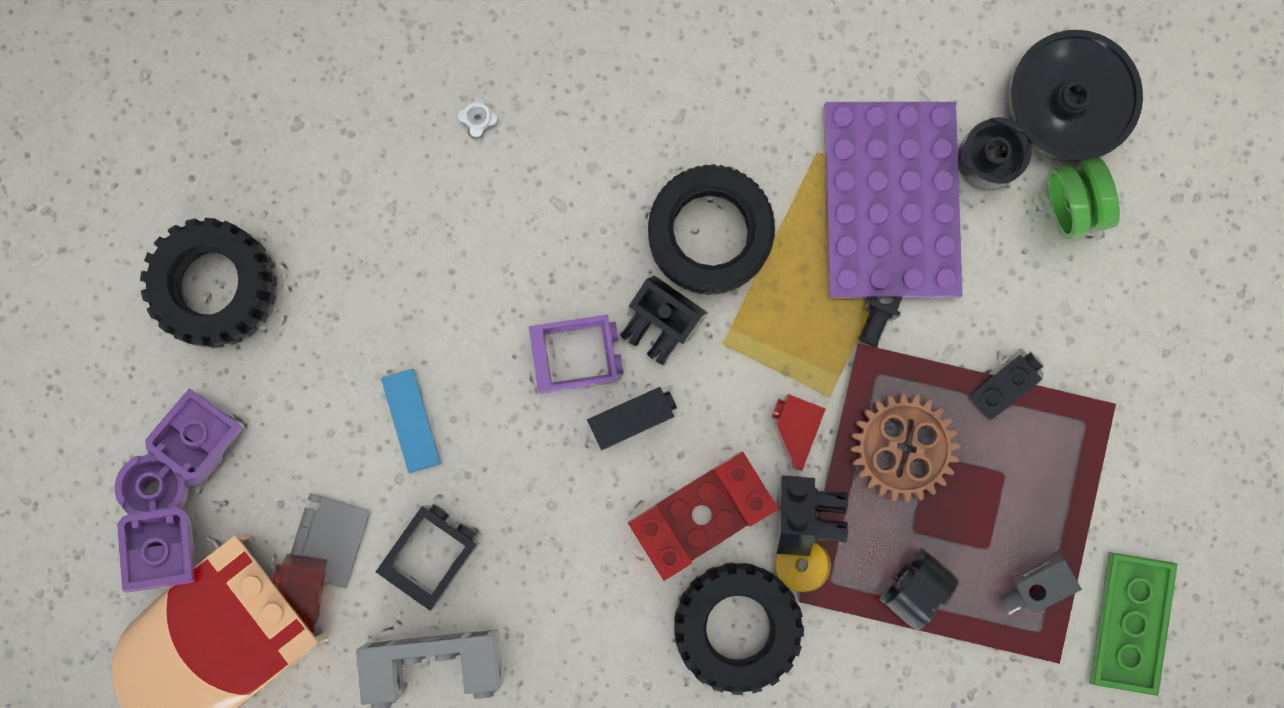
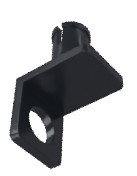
(877, 319)

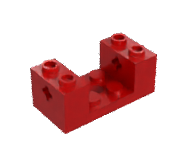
(735, 501)

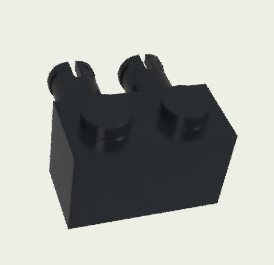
(666, 309)
(796, 517)

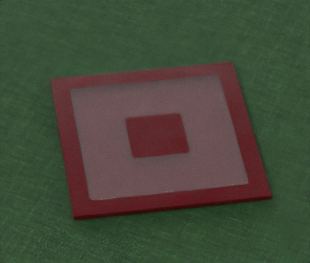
(1013, 501)

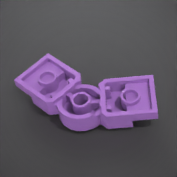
(181, 453)

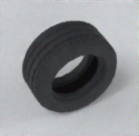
(716, 182)

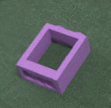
(540, 355)

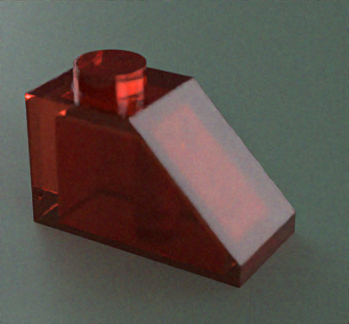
(302, 585)

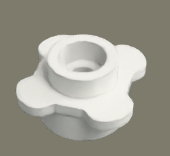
(468, 115)

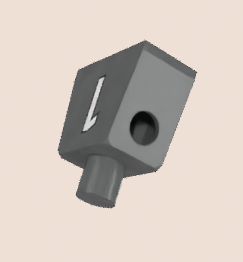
(1056, 584)

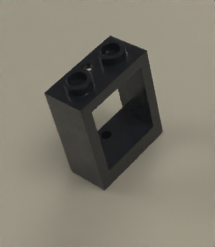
(406, 582)

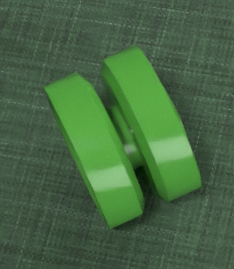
(1083, 198)

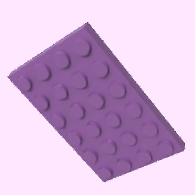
(892, 200)

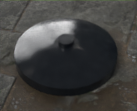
(1076, 95)

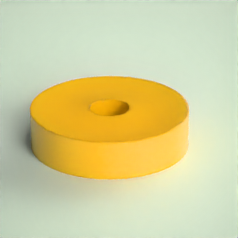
(810, 579)

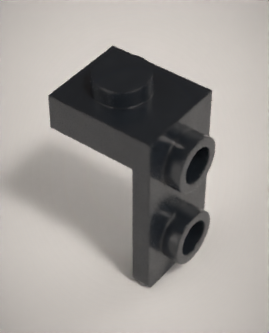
(1008, 384)

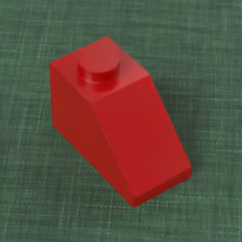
(797, 427)

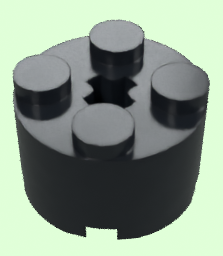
(1011, 147)
(919, 589)

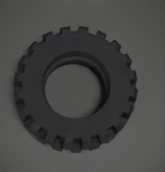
(167, 271)
(738, 674)

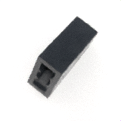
(632, 418)

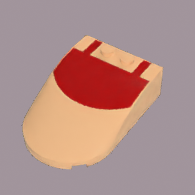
(210, 638)

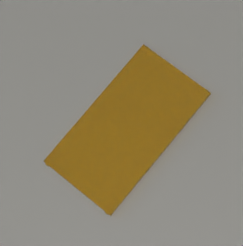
(788, 309)

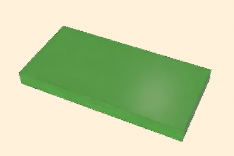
(1133, 623)

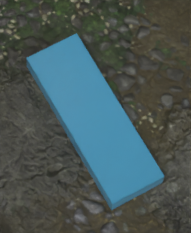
(411, 420)

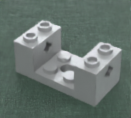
(382, 663)

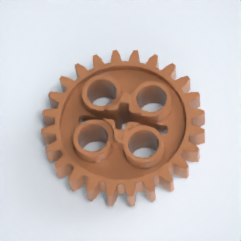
(934, 455)

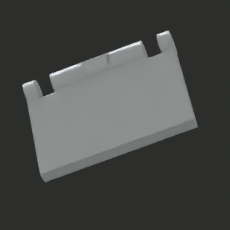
(331, 535)

